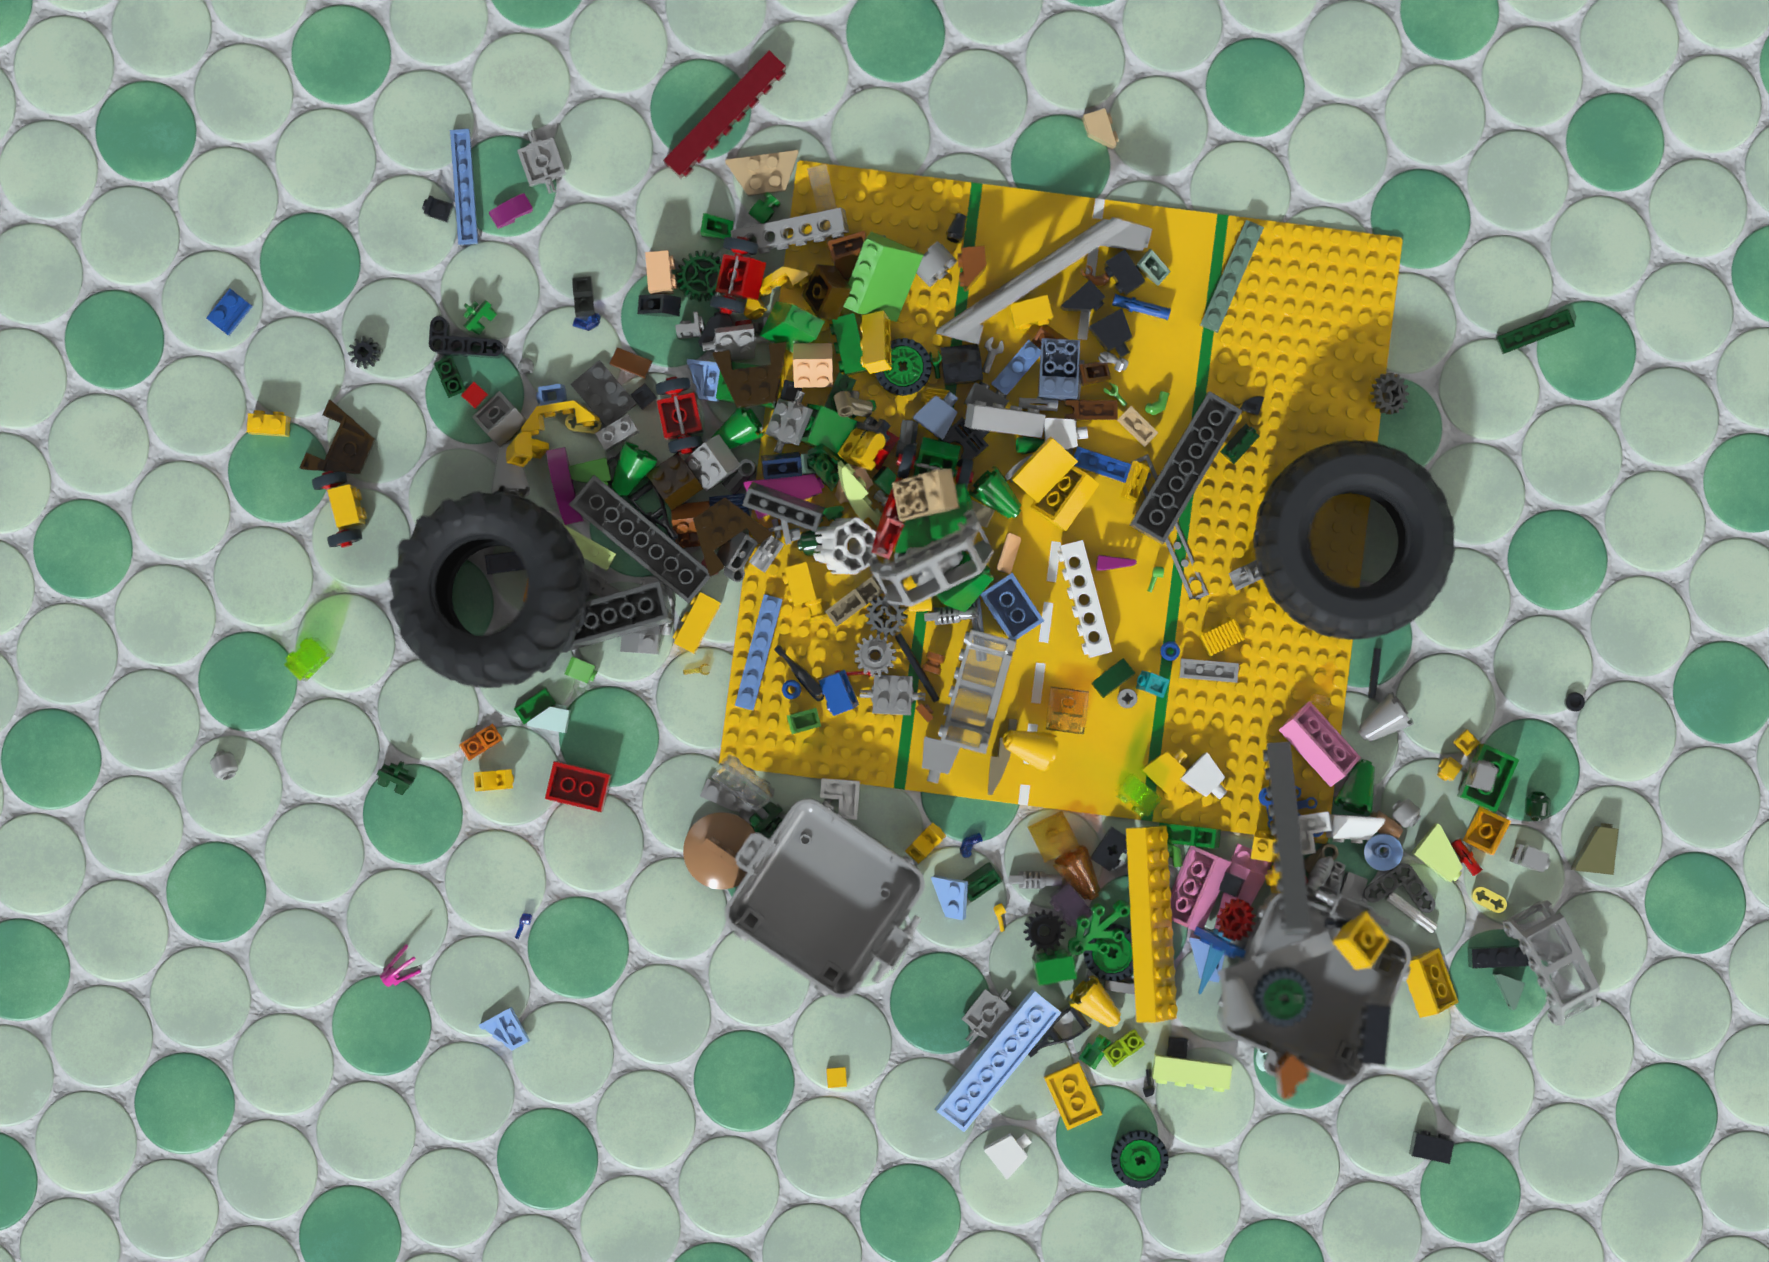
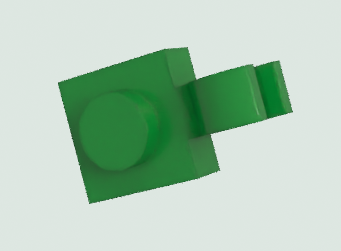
(1093, 1053)

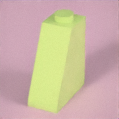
(1438, 854)

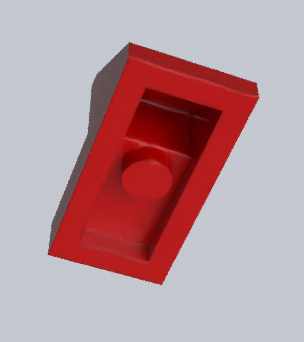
(883, 453)

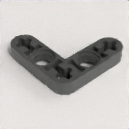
(1406, 883)

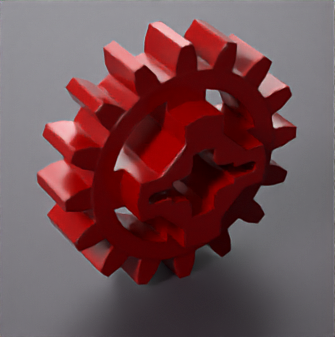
(1236, 919)

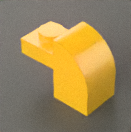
(524, 448)
(493, 780)
(925, 843)

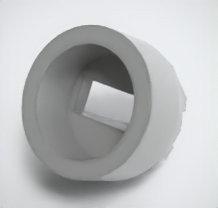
(525, 366)

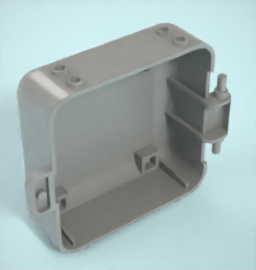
(825, 899)
(1329, 1034)

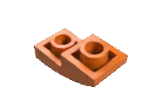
(480, 742)

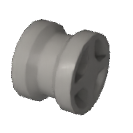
(1126, 696)

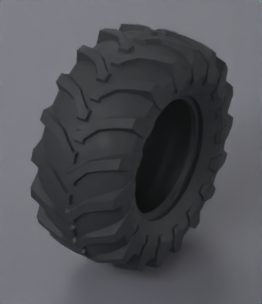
(426, 579)

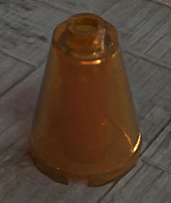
(1079, 872)

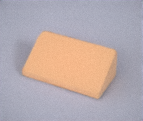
(1008, 553)

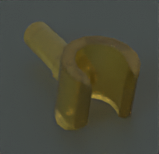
(696, 670)

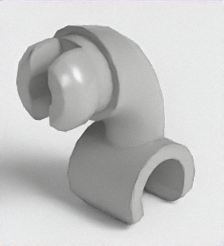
(1120, 363)

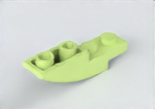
(856, 494)

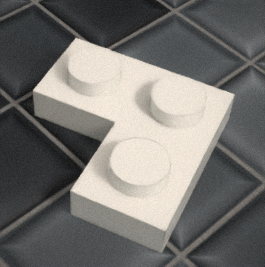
(847, 793)
(1312, 824)

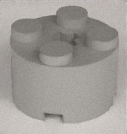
(935, 264)

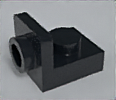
(437, 209)

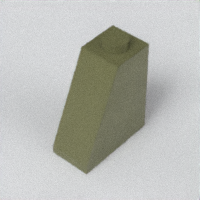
(1598, 851)

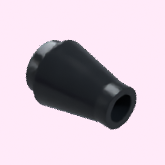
(957, 229)

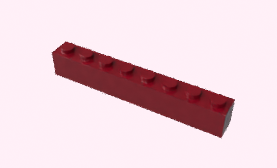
(725, 115)

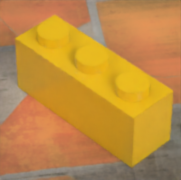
(876, 342)
(696, 622)

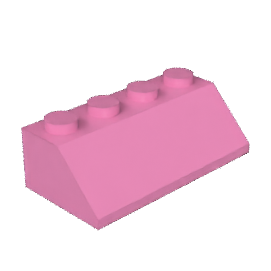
(1320, 744)
(1197, 887)

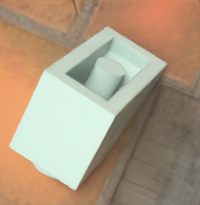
(552, 719)

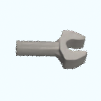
(991, 354)

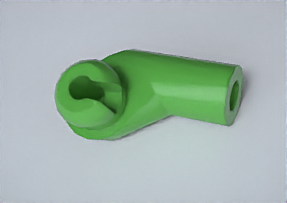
(1159, 405)
(1175, 854)

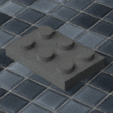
(603, 393)

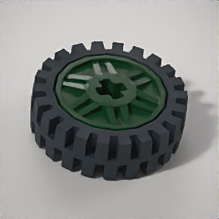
(1292, 1007)

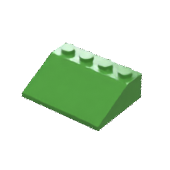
(882, 277)

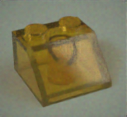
(1067, 710)
(1053, 836)

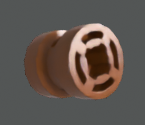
(933, 663)

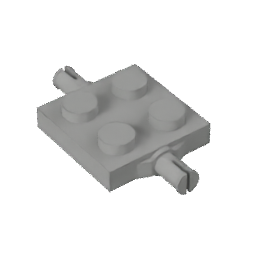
(541, 162)
(737, 339)
(788, 422)
(892, 695)
(987, 1015)

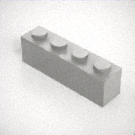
(1005, 420)

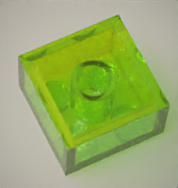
(308, 658)
(1138, 795)

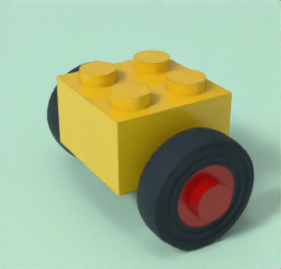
(345, 507)

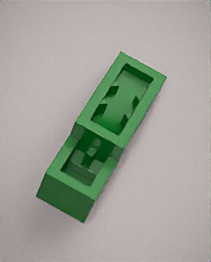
(1193, 835)

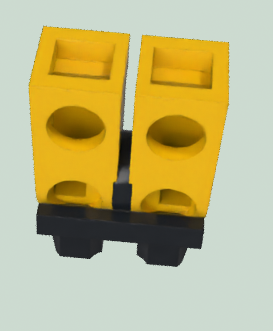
(865, 442)

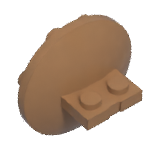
(713, 847)

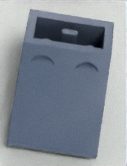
(1059, 369)

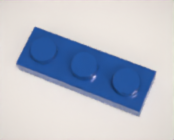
(1101, 464)
(1219, 943)

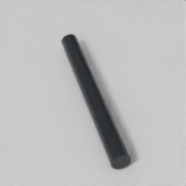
(917, 668)

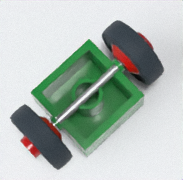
(935, 456)

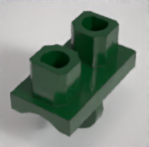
(397, 775)
(773, 811)

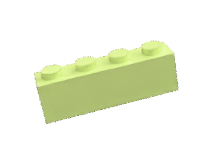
(1191, 1071)

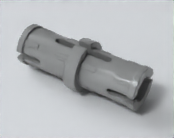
(1052, 405)

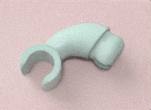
(1260, 1059)

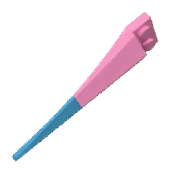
(1253, 873)

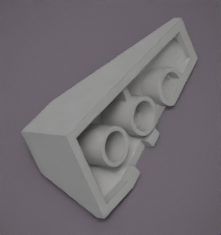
(646, 640)

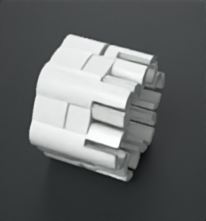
(834, 545)

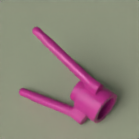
(391, 975)

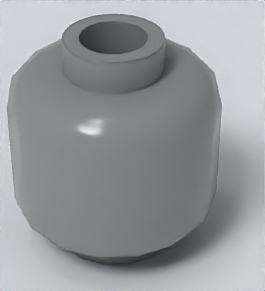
(224, 765)
(1406, 813)

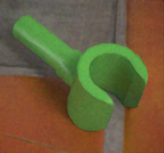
(1114, 392)
(1157, 572)

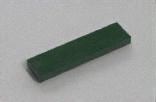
(1535, 331)

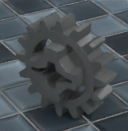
(1389, 393)
(885, 624)

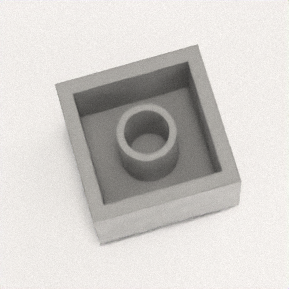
(712, 462)

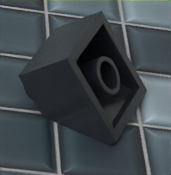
(961, 364)

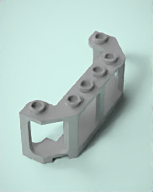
(929, 557)

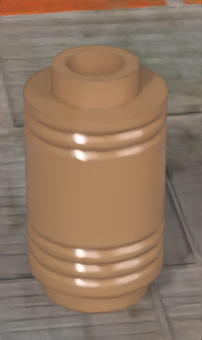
(1389, 827)

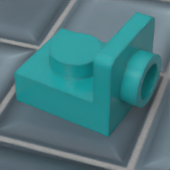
(1152, 683)

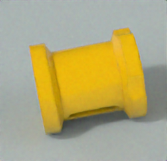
(815, 610)

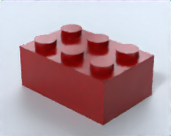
(578, 786)

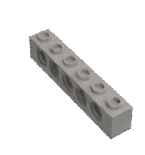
(837, 228)

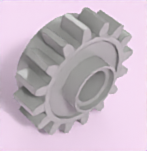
(875, 645)

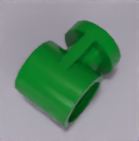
(762, 210)

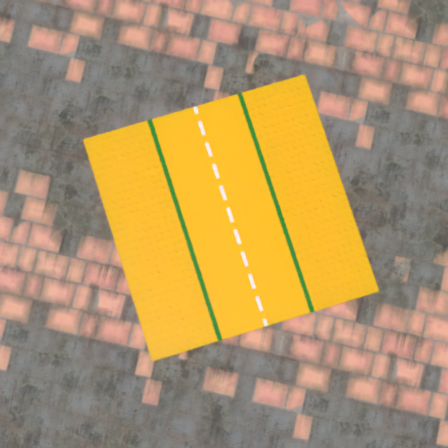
(1300, 332)

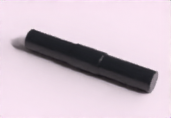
(1374, 674)

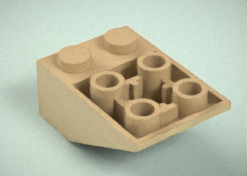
(925, 494)

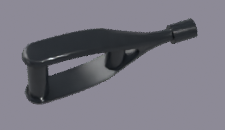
(658, 513)
(802, 675)
(1055, 1036)

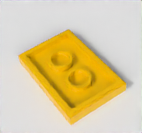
(1044, 469)
(1073, 1095)

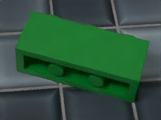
(848, 344)

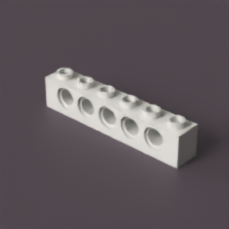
(1078, 550)

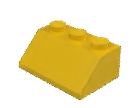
(1066, 498)
(1430, 984)

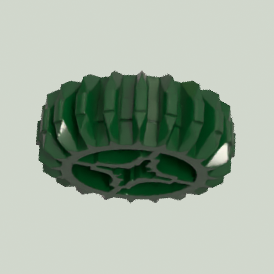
(694, 281)

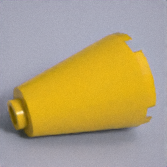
(1032, 747)
(1095, 1002)

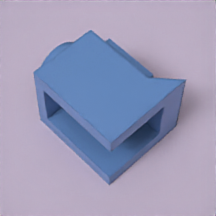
(542, 395)

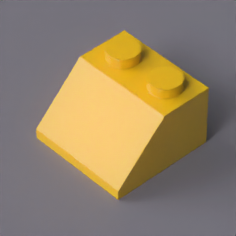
(1361, 941)

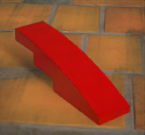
(888, 529)

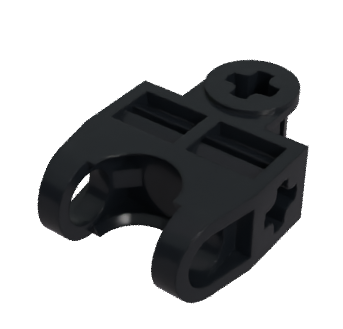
(970, 451)

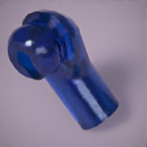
(588, 324)
(967, 844)

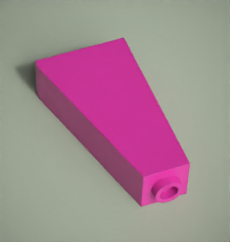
(799, 486)

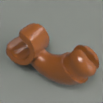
(1097, 280)

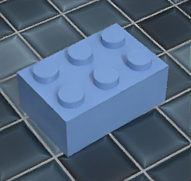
(1011, 607)

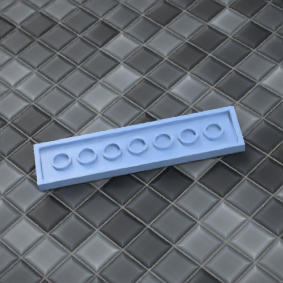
(998, 1060)

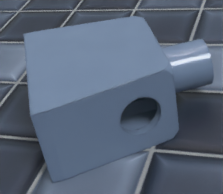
(938, 415)

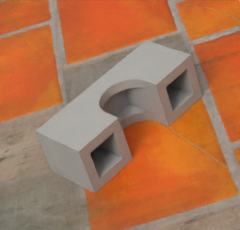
(1530, 858)

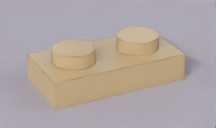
(1137, 426)

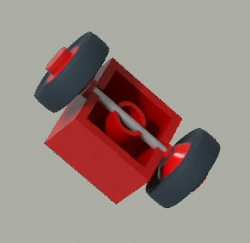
(738, 276)
(679, 415)

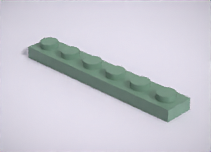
(1231, 276)

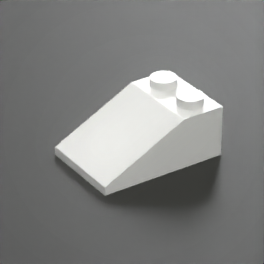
(1353, 827)

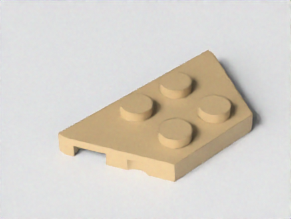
(763, 172)

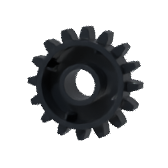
(1044, 920)

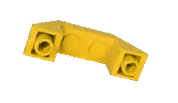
(755, 309)
(536, 422)

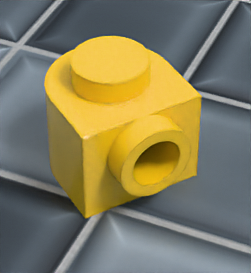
(1448, 768)

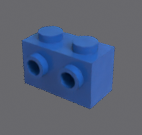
(838, 692)

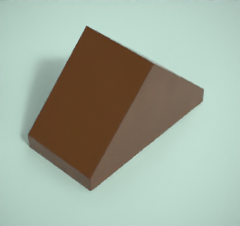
(1094, 373)

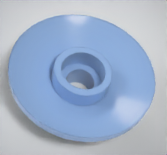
(1383, 860)

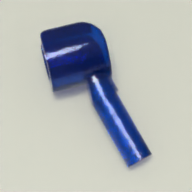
(524, 919)

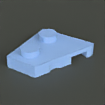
(705, 377)
(507, 1029)

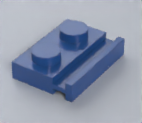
(229, 312)

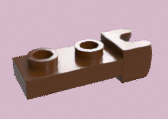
(1092, 409)

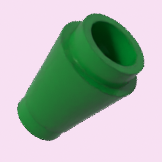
(1028, 444)

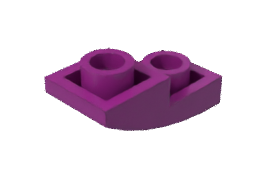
(510, 210)

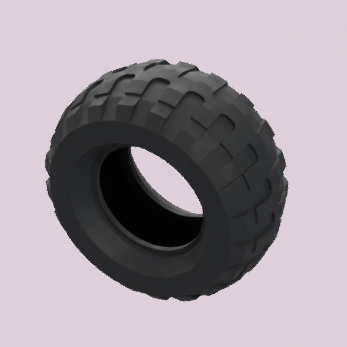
(1421, 524)

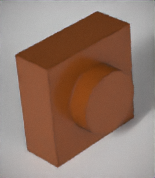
(925, 711)

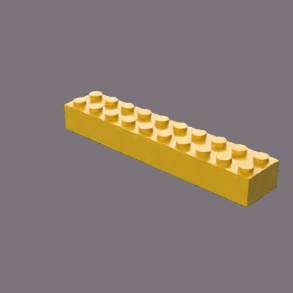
(1151, 924)

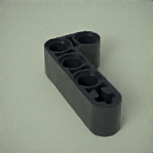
(467, 342)

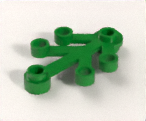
(1097, 929)

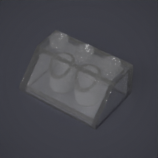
(743, 782)

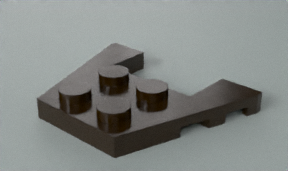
(753, 384)
(349, 447)
(721, 524)

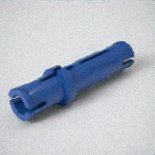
(1140, 306)

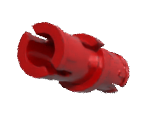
(1473, 867)

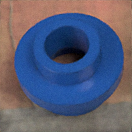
(1176, 651)
(785, 689)

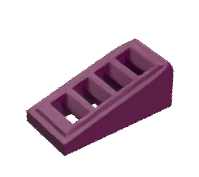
(1110, 562)

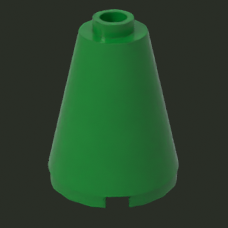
(740, 428)
(631, 468)
(996, 493)
(1358, 789)

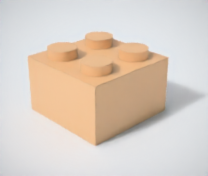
(659, 272)
(812, 365)

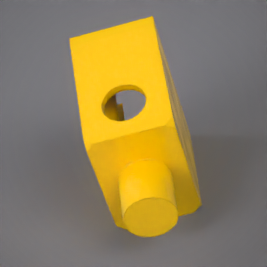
(1166, 770)

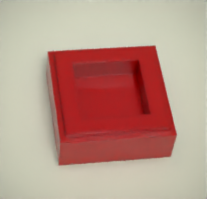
(474, 395)

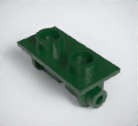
(842, 383)
(1240, 443)
(825, 470)

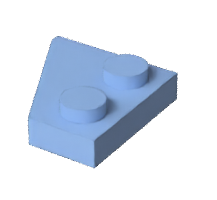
(952, 896)
(1200, 954)

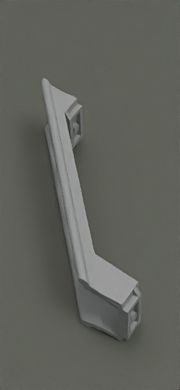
(1107, 233)

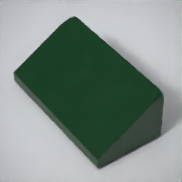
(981, 881)

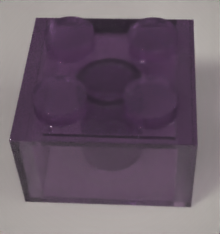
(1070, 903)

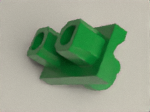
(483, 310)

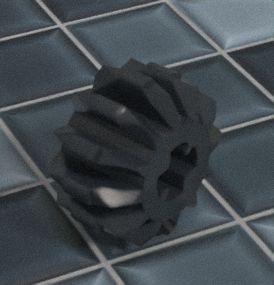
(360, 359)

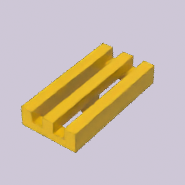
(1133, 480)

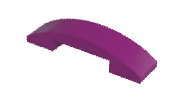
(563, 484)

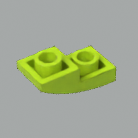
(1123, 1047)

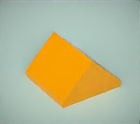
(1486, 831)

